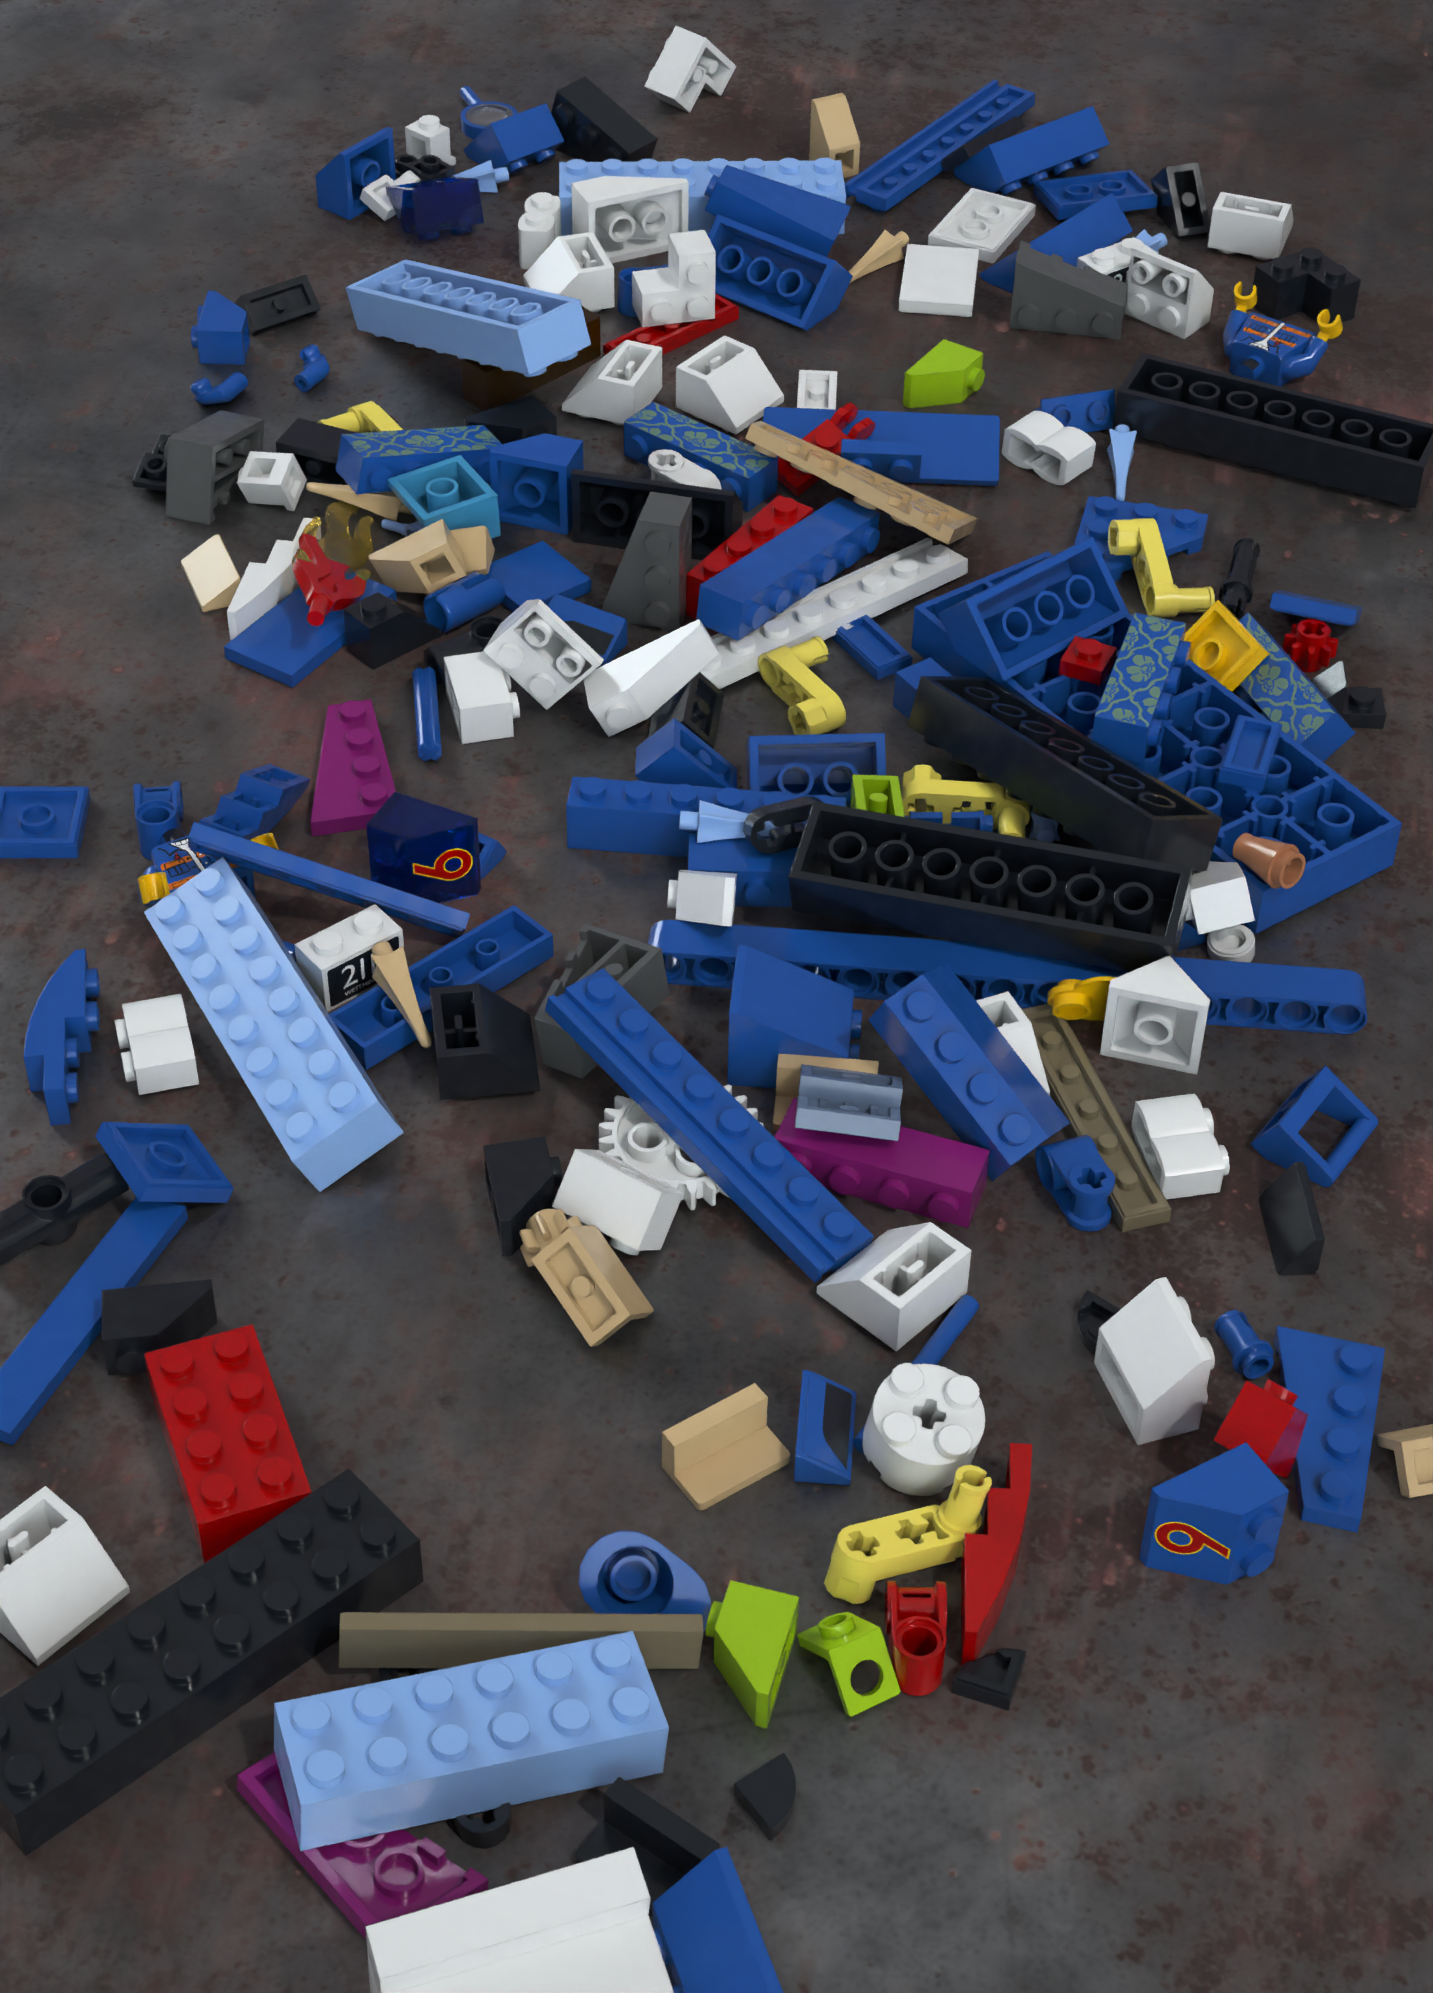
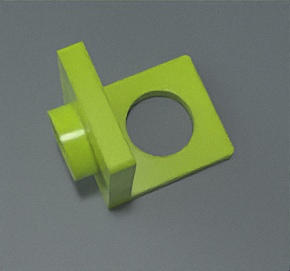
(844, 1643)

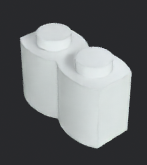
(538, 227)
(1048, 447)
(159, 1044)
(1180, 1145)

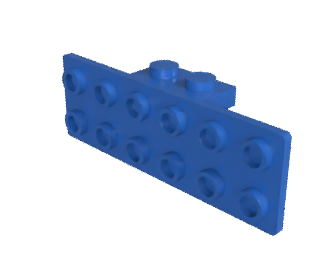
(911, 444)

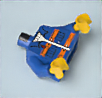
(1270, 348)
(177, 864)

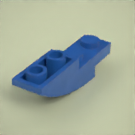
(60, 1032)

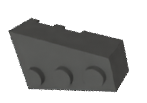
(1065, 298)
(206, 463)
(654, 567)
(630, 962)

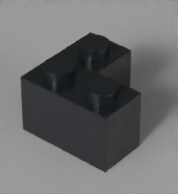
(1305, 284)

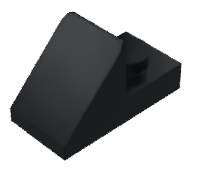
(1357, 705)

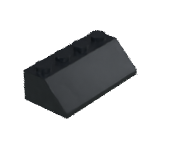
(610, 504)

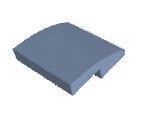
(849, 1102)

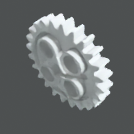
(641, 1143)

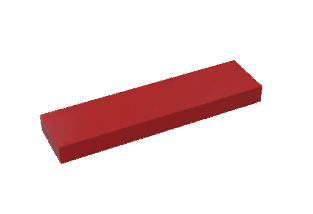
(678, 334)

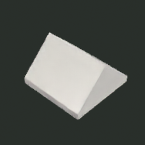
(1156, 1017)

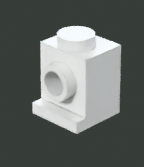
(429, 138)
(272, 479)

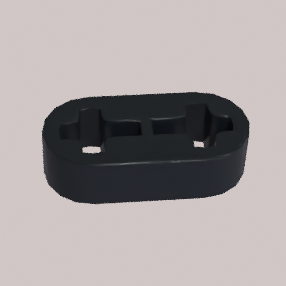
(783, 815)

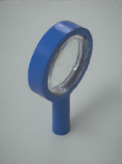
(480, 114)

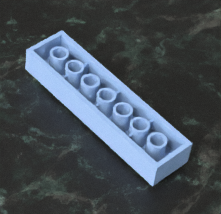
(819, 177)
(470, 316)
(273, 1025)

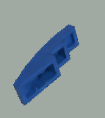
(258, 803)

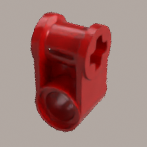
(916, 1635)

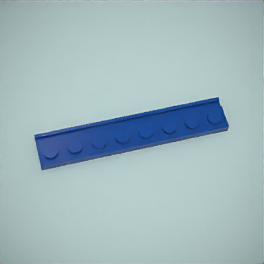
(921, 155)
(709, 1125)

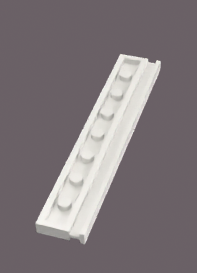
(835, 604)

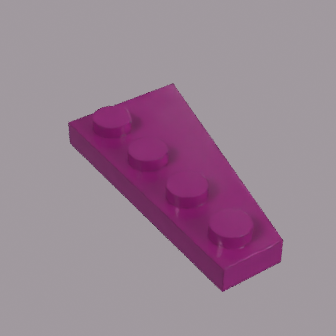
(351, 770)
(366, 1876)

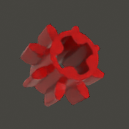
(1310, 645)

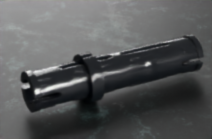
(1237, 587)

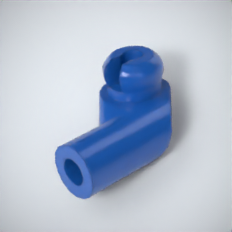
(315, 368)

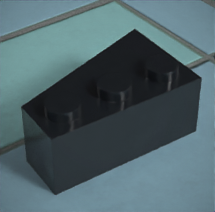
(597, 126)

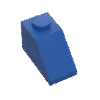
(681, 757)

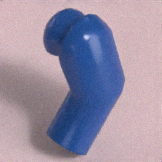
(221, 393)

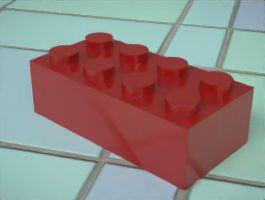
(225, 1435)

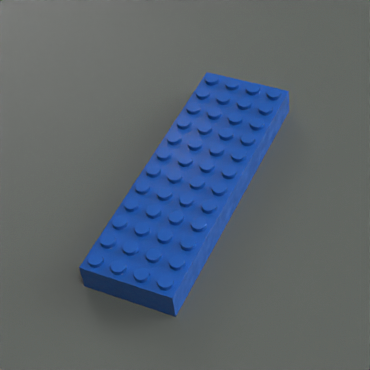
(1302, 801)

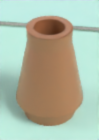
(1271, 860)

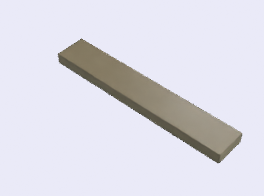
(1087, 1106)
(468, 1638)

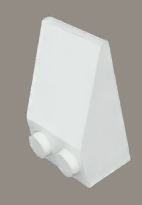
(630, 213)

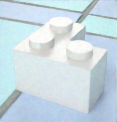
(686, 68)
(682, 289)

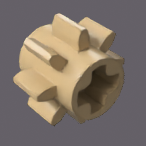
(542, 1230)

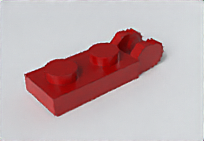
(829, 437)

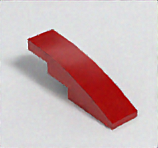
(992, 1557)

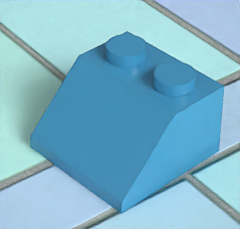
(451, 493)

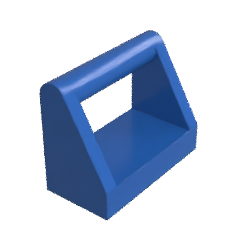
(1326, 1093)

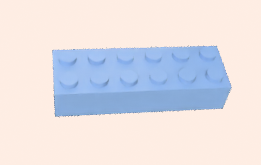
(468, 1739)

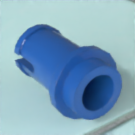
(1249, 1353)

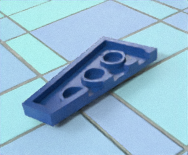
(1340, 1393)

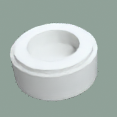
(1231, 944)

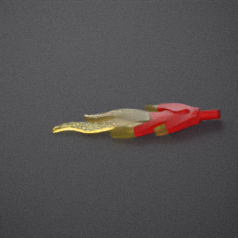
(324, 562)

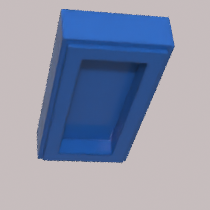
(873, 647)
(1250, 752)

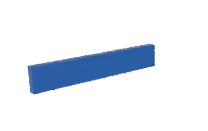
(327, 880)
(76, 1313)

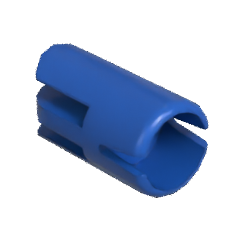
(462, 601)

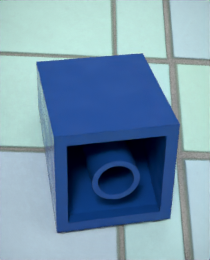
(784, 1012)

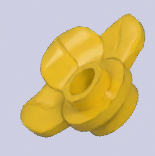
(1080, 998)

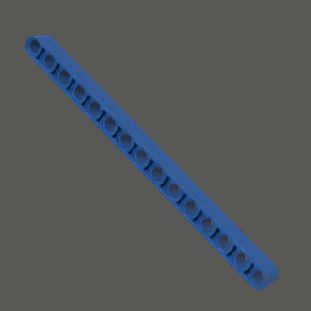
(882, 965)

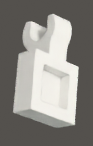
(376, 197)

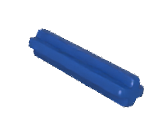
(426, 714)

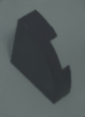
(1091, 1316)
(991, 1678)
(769, 1794)

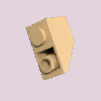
(834, 133)
(421, 560)

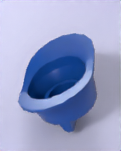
(640, 1576)

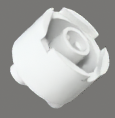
(923, 1427)

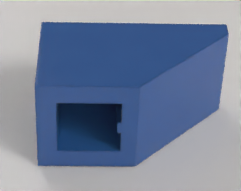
(221, 331)

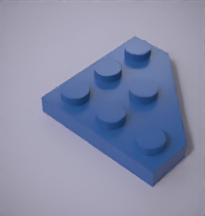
(1178, 529)

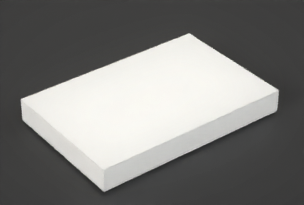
(983, 223)
(939, 280)

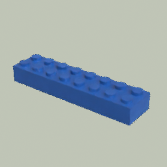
(486, 955)

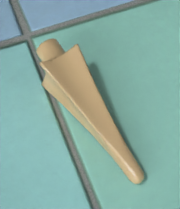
(883, 252)
(383, 503)
(394, 978)

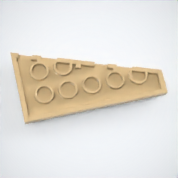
(867, 486)

